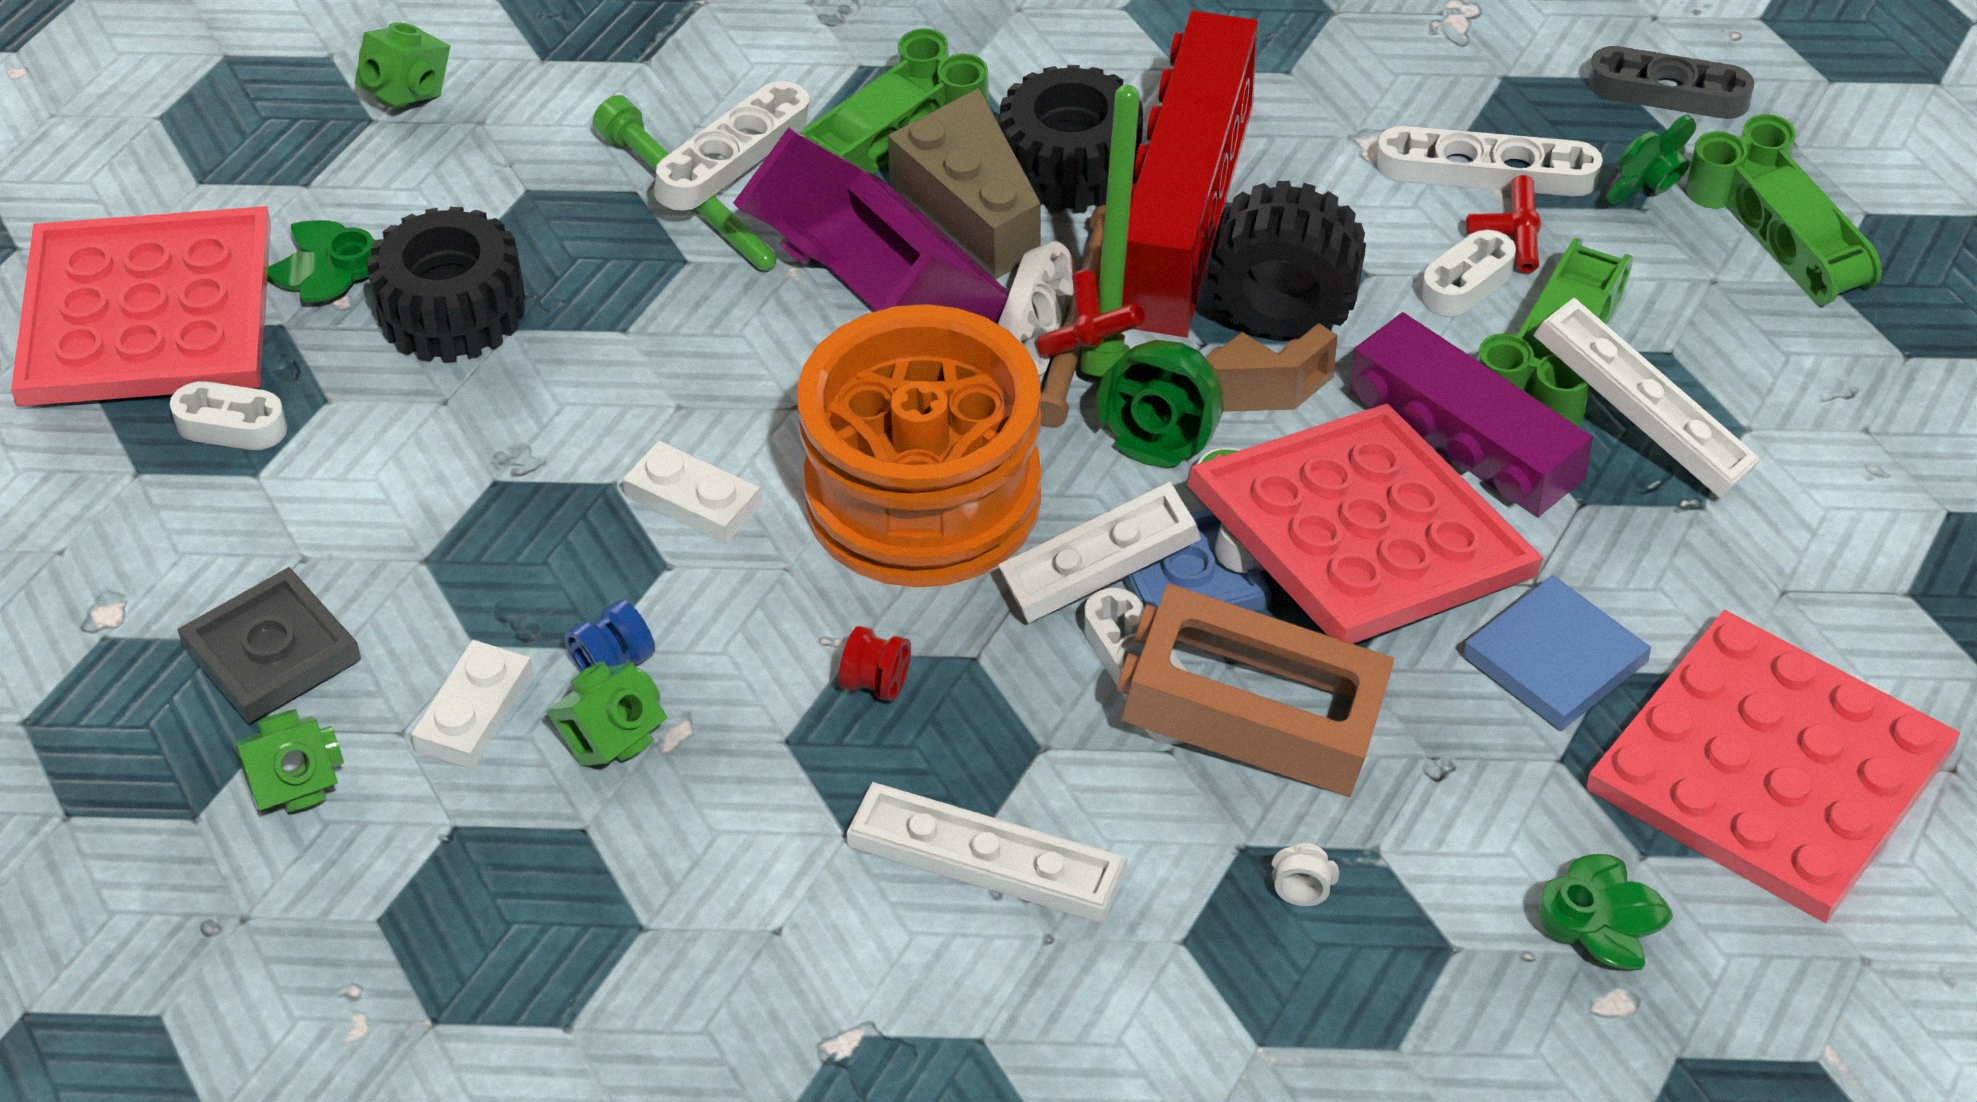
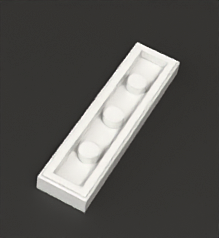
(1647, 397)
(987, 852)

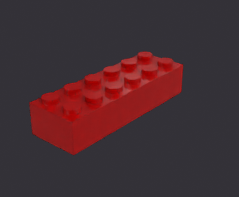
(1188, 167)

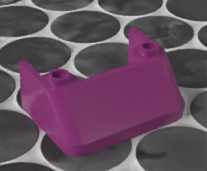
(864, 231)

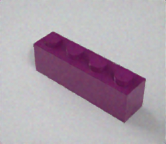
(1471, 414)

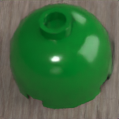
(1161, 402)

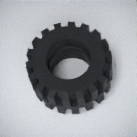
(1063, 133)
(1294, 228)
(446, 283)

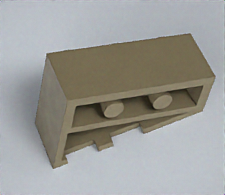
(968, 182)

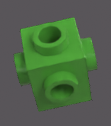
(401, 65)
(608, 713)
(263, 756)

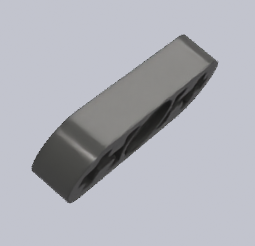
(1724, 89)

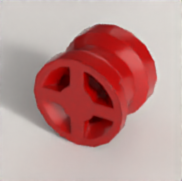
(874, 663)

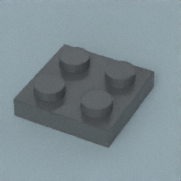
(269, 644)

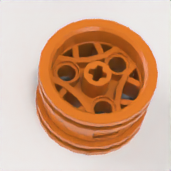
(921, 444)

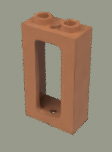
(1244, 723)

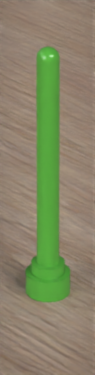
(622, 125)
(1120, 176)

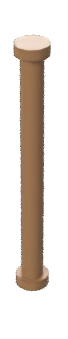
(1053, 399)

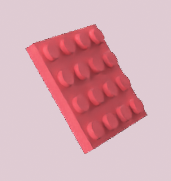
(142, 305)
(1364, 523)
(1773, 764)

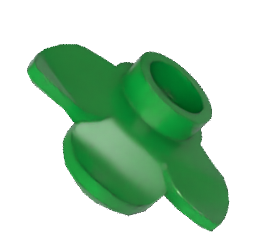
(1653, 161)
(326, 260)
(1603, 910)

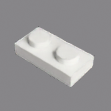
(692, 491)
(472, 704)

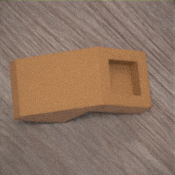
(1263, 380)

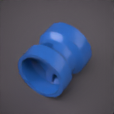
(615, 638)

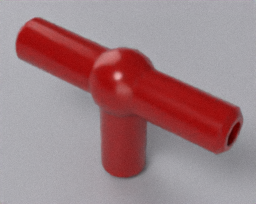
(1521, 223)
(1091, 325)

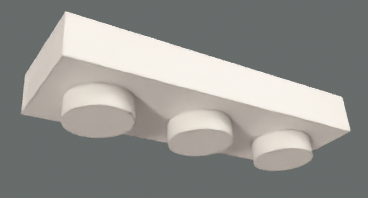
(1099, 552)

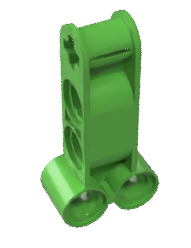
(907, 92)
(1782, 207)
(1523, 360)

